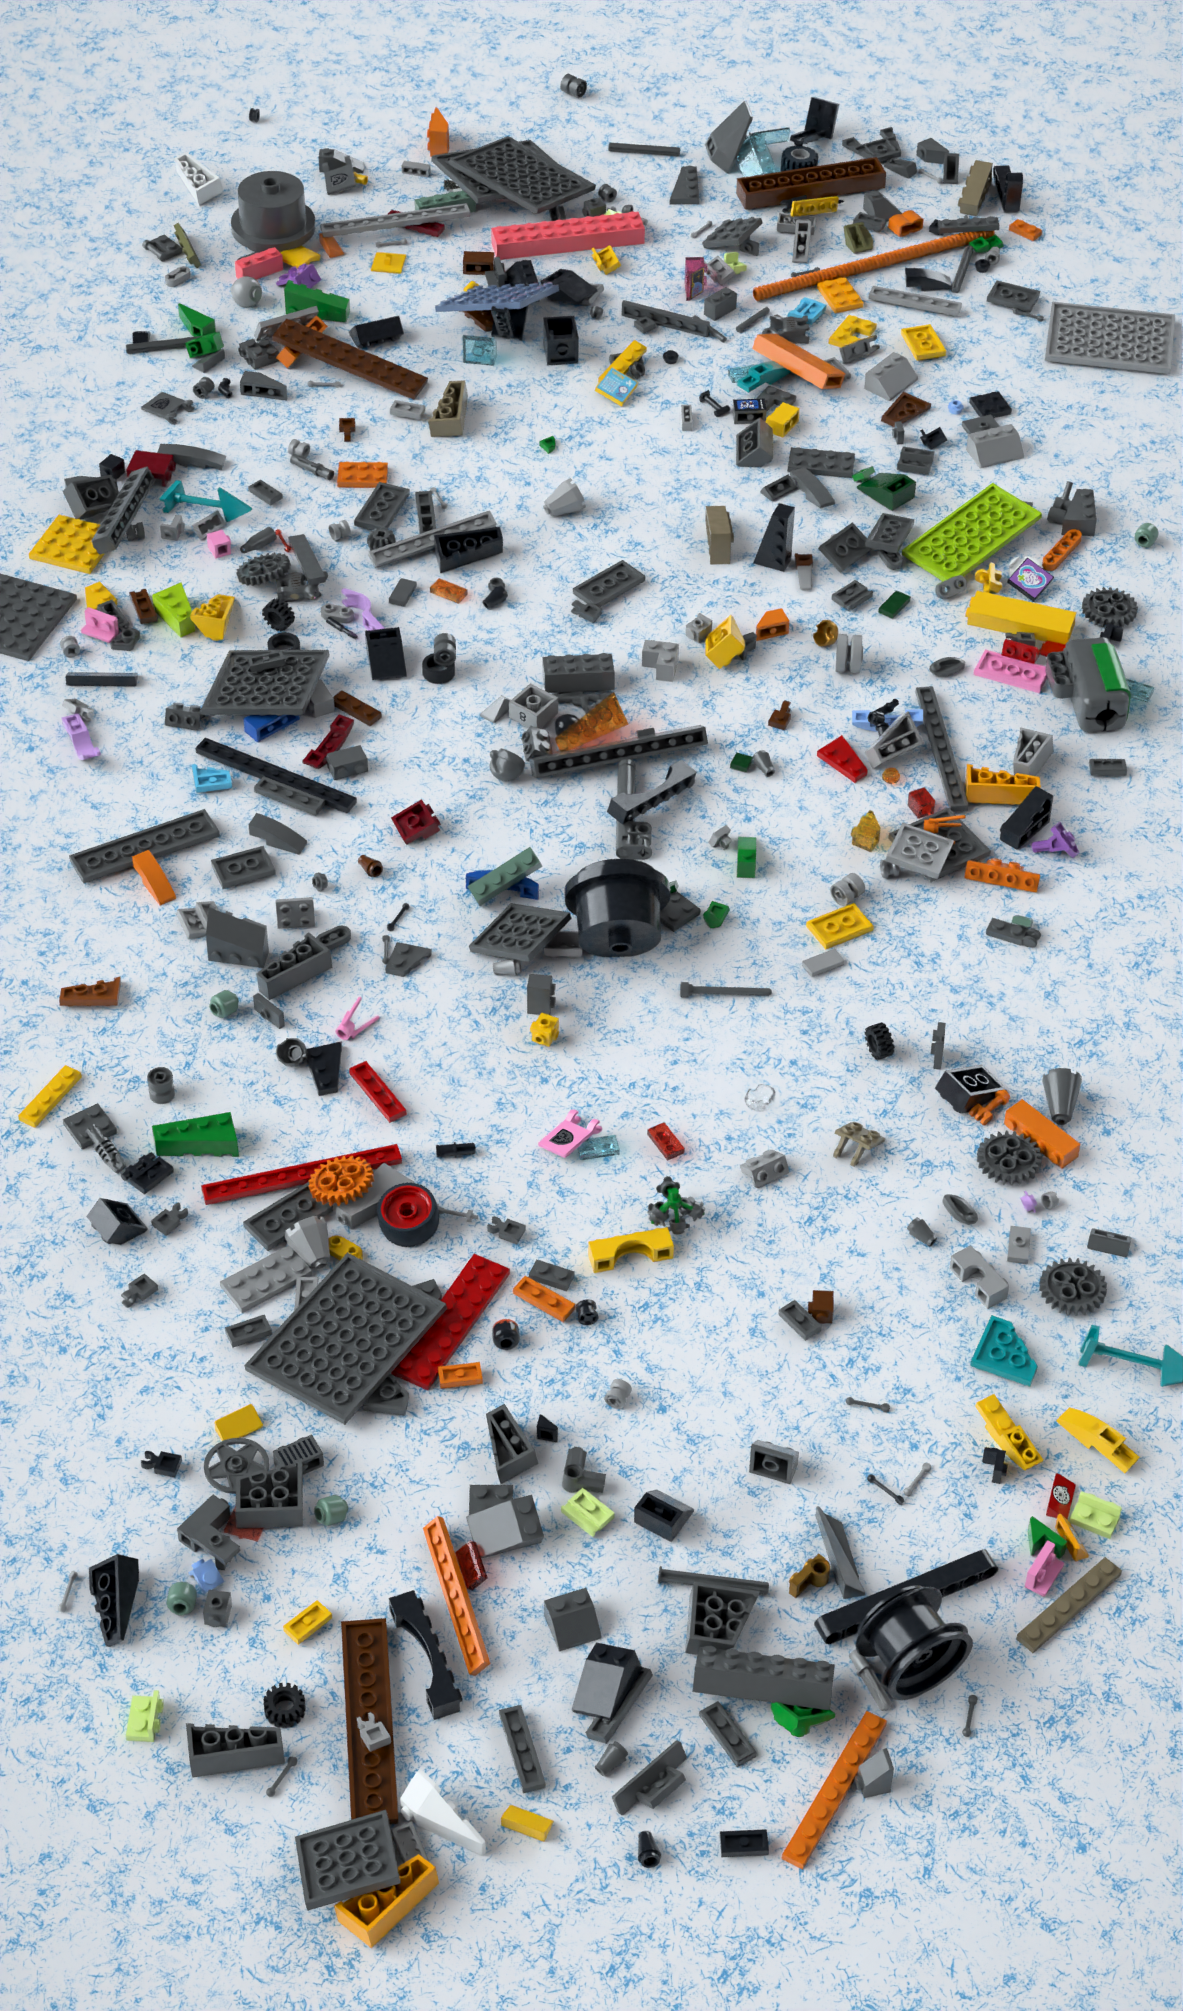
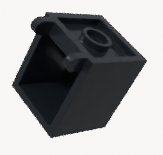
(560, 340)

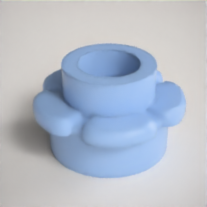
(955, 407)

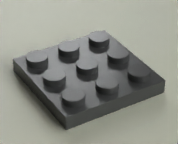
(732, 232)

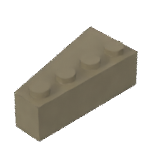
(976, 188)
(451, 411)
(719, 534)

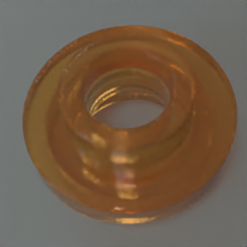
(891, 775)

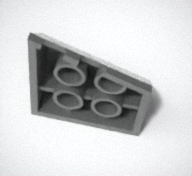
(717, 1615)

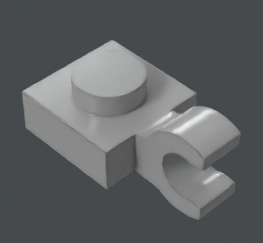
(76, 706)

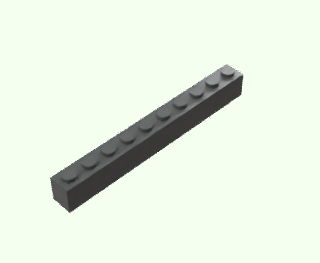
(618, 750)

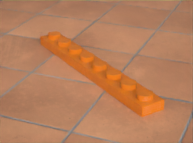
(456, 1596)
(834, 1790)

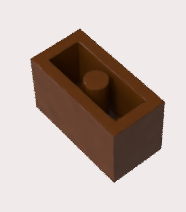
(477, 262)

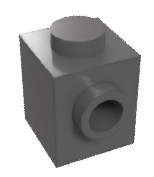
(594, 207)
(217, 1608)

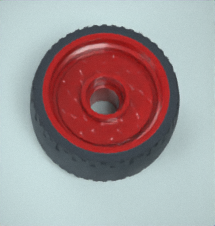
(408, 1214)

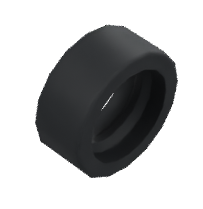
(283, 639)
(433, 676)

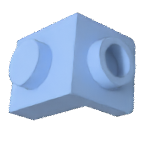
(206, 1575)

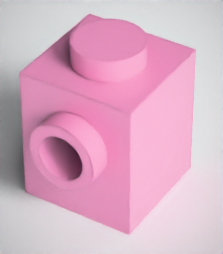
(219, 543)

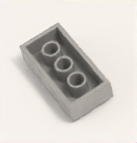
(787, 223)

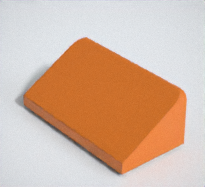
(330, 246)

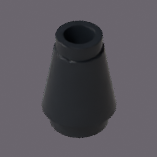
(495, 597)
(648, 1850)

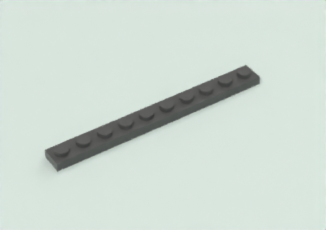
(942, 749)

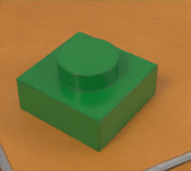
(863, 474)

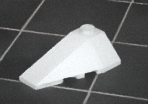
(431, 1812)

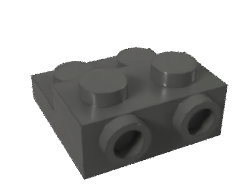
(258, 353)

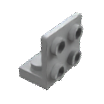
(295, 912)

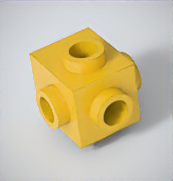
(545, 1029)

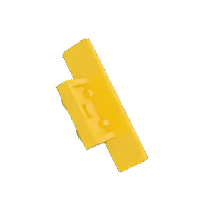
(814, 206)

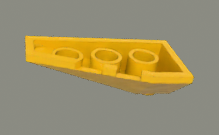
(214, 617)

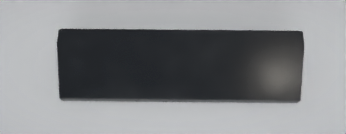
(101, 679)

